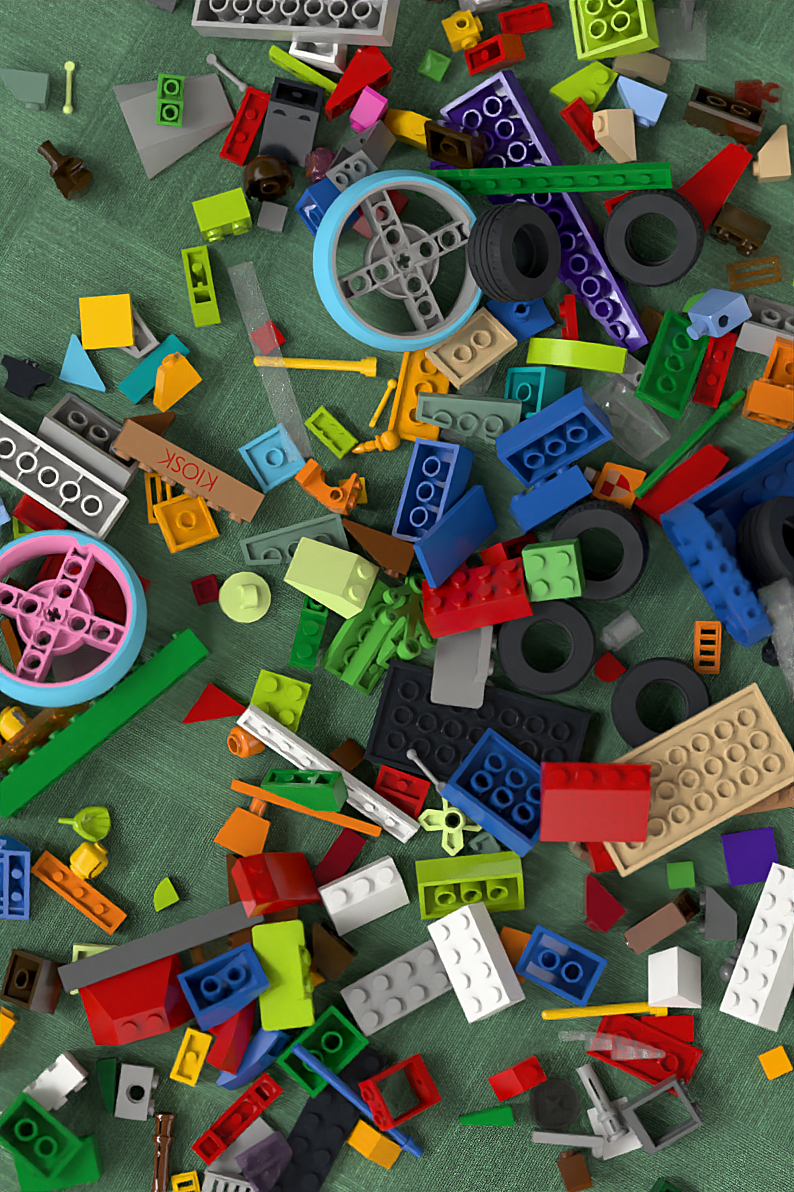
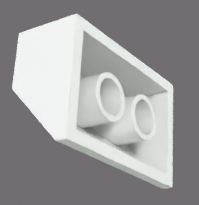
(364, 895)

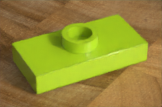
(331, 432)

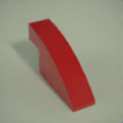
(232, 1039)

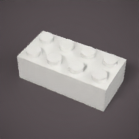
(476, 962)

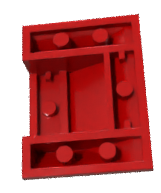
(137, 1003)

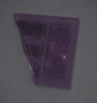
(265, 1162)

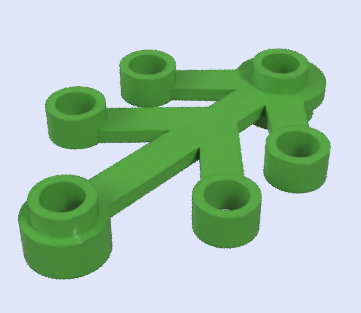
(409, 646)

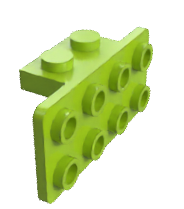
(286, 964)

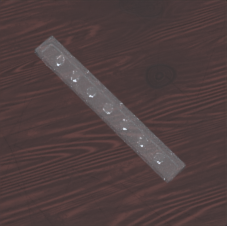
(270, 362)

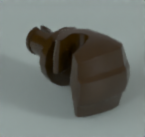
(68, 172)

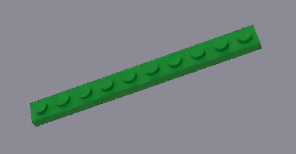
(557, 178)

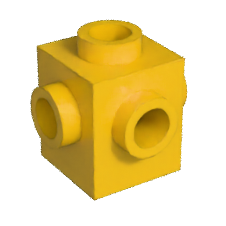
(462, 30)

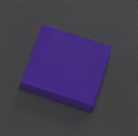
(749, 855)

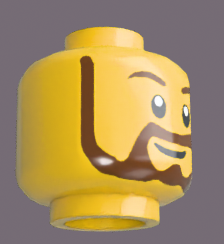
(89, 860)

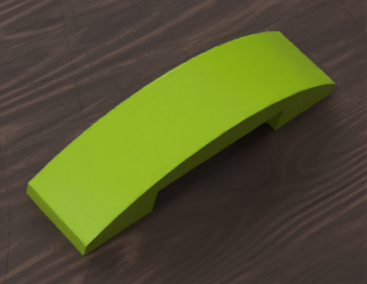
(576, 355)

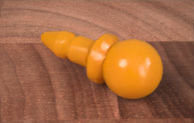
(388, 440)

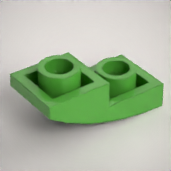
(169, 100)

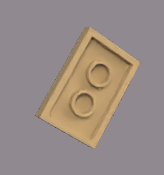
(471, 348)

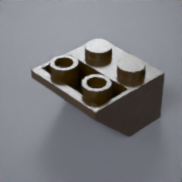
(740, 230)

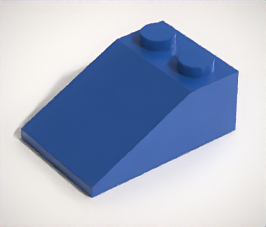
(560, 965)
(223, 985)

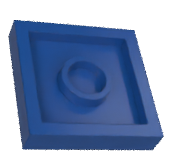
(522, 318)

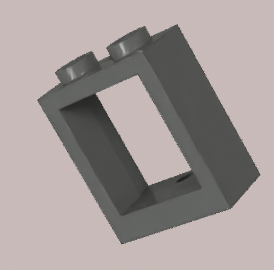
(361, 158)
(641, 1131)

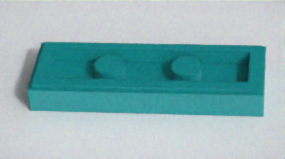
(143, 378)

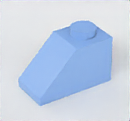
(643, 100)

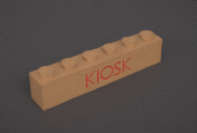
(188, 471)

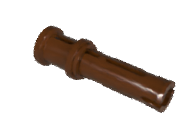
(163, 1139)

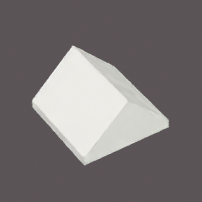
(674, 979)

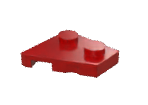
(402, 789)

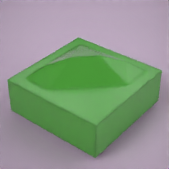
(434, 66)

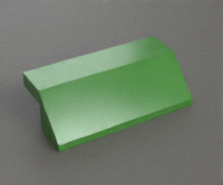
(359, 641)

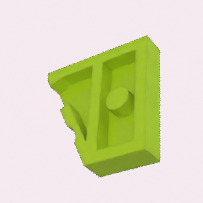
(589, 83)

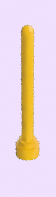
(365, 366)
(600, 1010)

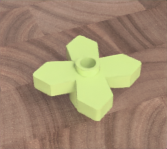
(452, 834)

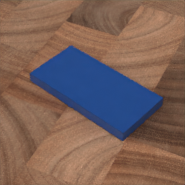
(455, 536)

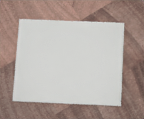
(620, 1145)

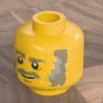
(12, 721)

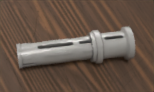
(604, 1116)

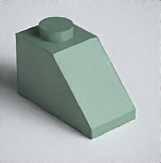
(28, 87)

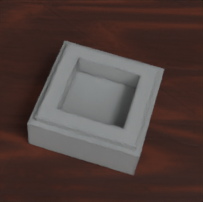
(272, 216)

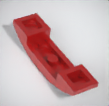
(236, 1118)

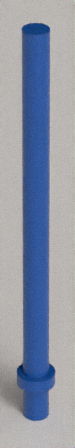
(406, 1141)

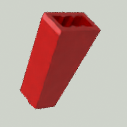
(715, 181)
(682, 482)

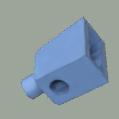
(717, 313)

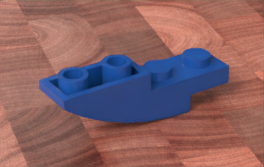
(257, 1057)

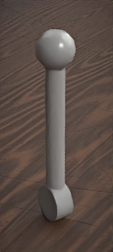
(211, 60)
(412, 754)

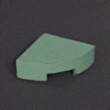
(485, 844)

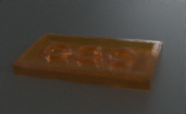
(36, 733)

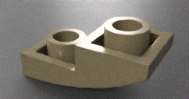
(644, 65)

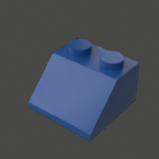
(315, 204)

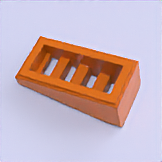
(707, 625)

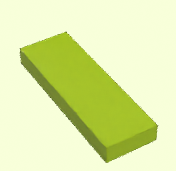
(300, 70)

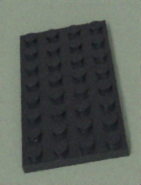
(448, 733)

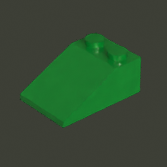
(36, 1137)

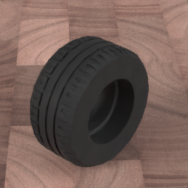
(492, 257)
(632, 265)
(629, 530)
(767, 542)
(571, 671)
(644, 674)

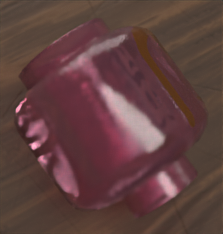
(317, 164)

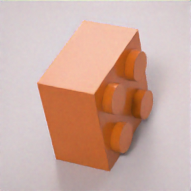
(770, 404)

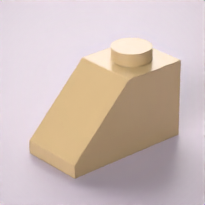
(616, 133)
(773, 160)

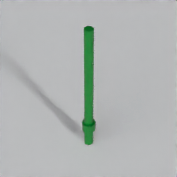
(724, 410)

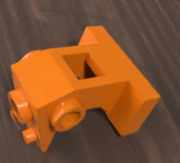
(312, 481)

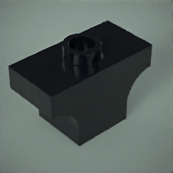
(24, 377)

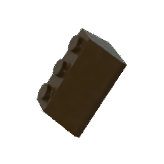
(724, 115)

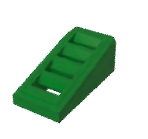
(493, 1116)

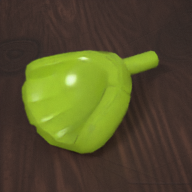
(90, 822)

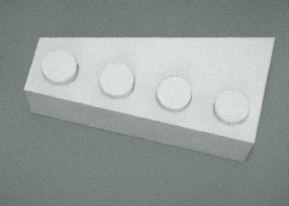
(57, 1082)

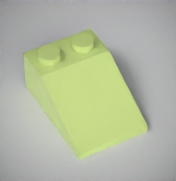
(332, 576)

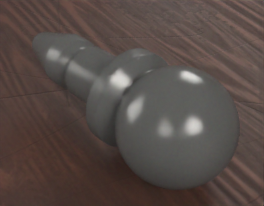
(727, 969)

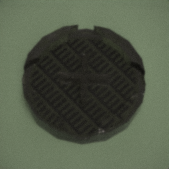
(554, 1104)

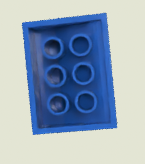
(499, 791)

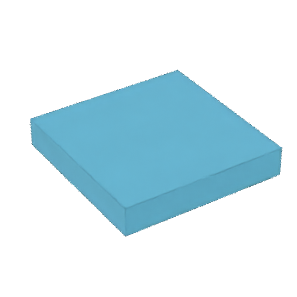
(269, 460)

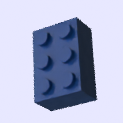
(549, 499)

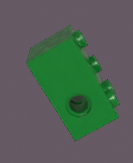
(84, 1168)

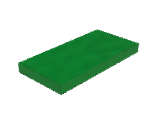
(671, 366)

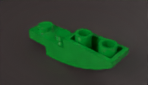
(309, 634)

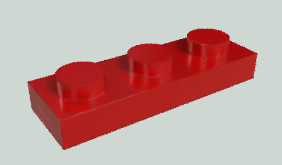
(245, 126)
(714, 370)

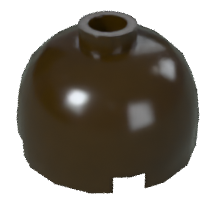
(267, 178)

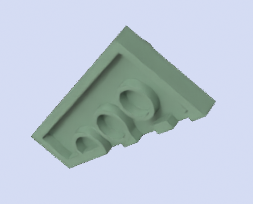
(469, 414)
(281, 544)

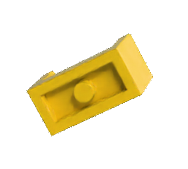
(191, 1056)

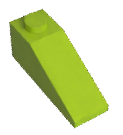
(200, 286)

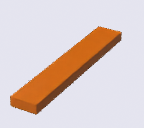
(328, 816)

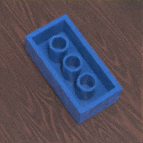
(554, 437)
(432, 486)

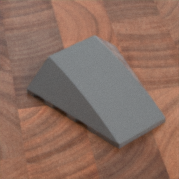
(160, 146)

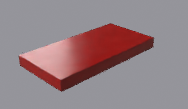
(101, 587)
(680, 1056)

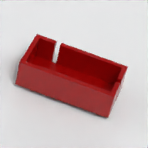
(477, 598)

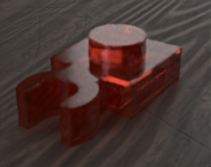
(753, 91)

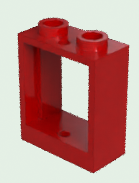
(420, 1082)

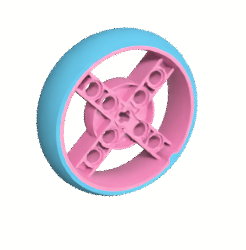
(122, 642)

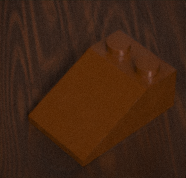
(387, 551)

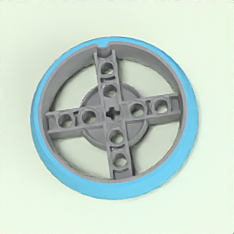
(338, 291)

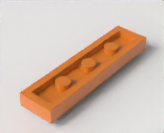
(78, 892)

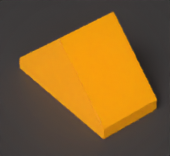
(374, 1144)

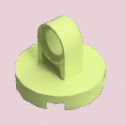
(245, 597)

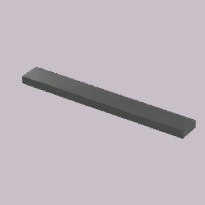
(156, 946)

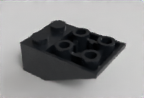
(292, 120)

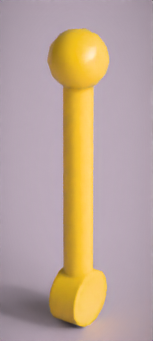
(392, 383)

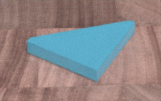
(78, 368)

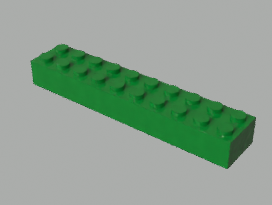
(100, 722)

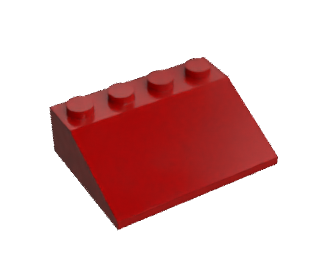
(594, 801)

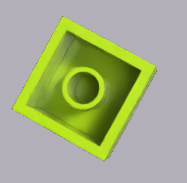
(222, 215)
(281, 698)

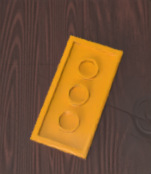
(415, 376)

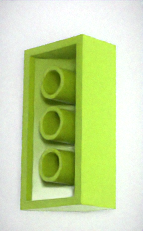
(465, 880)

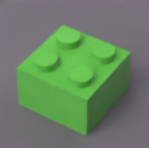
(554, 570)

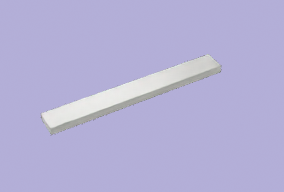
(308, 758)

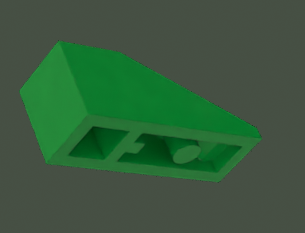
(310, 788)

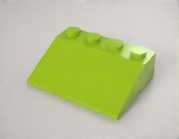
(613, 27)

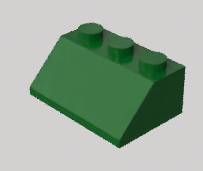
(331, 1040)

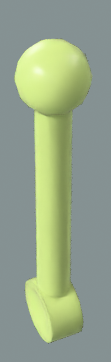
(69, 67)

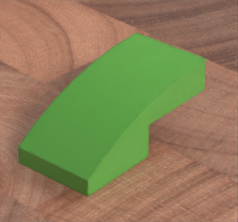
(389, 648)

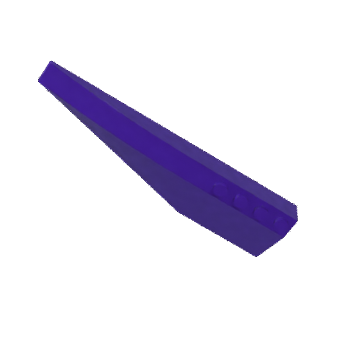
(519, 140)

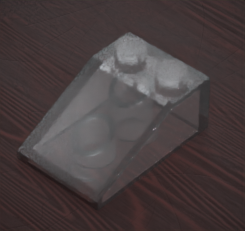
(632, 421)

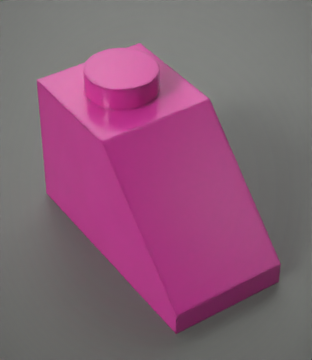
(368, 110)

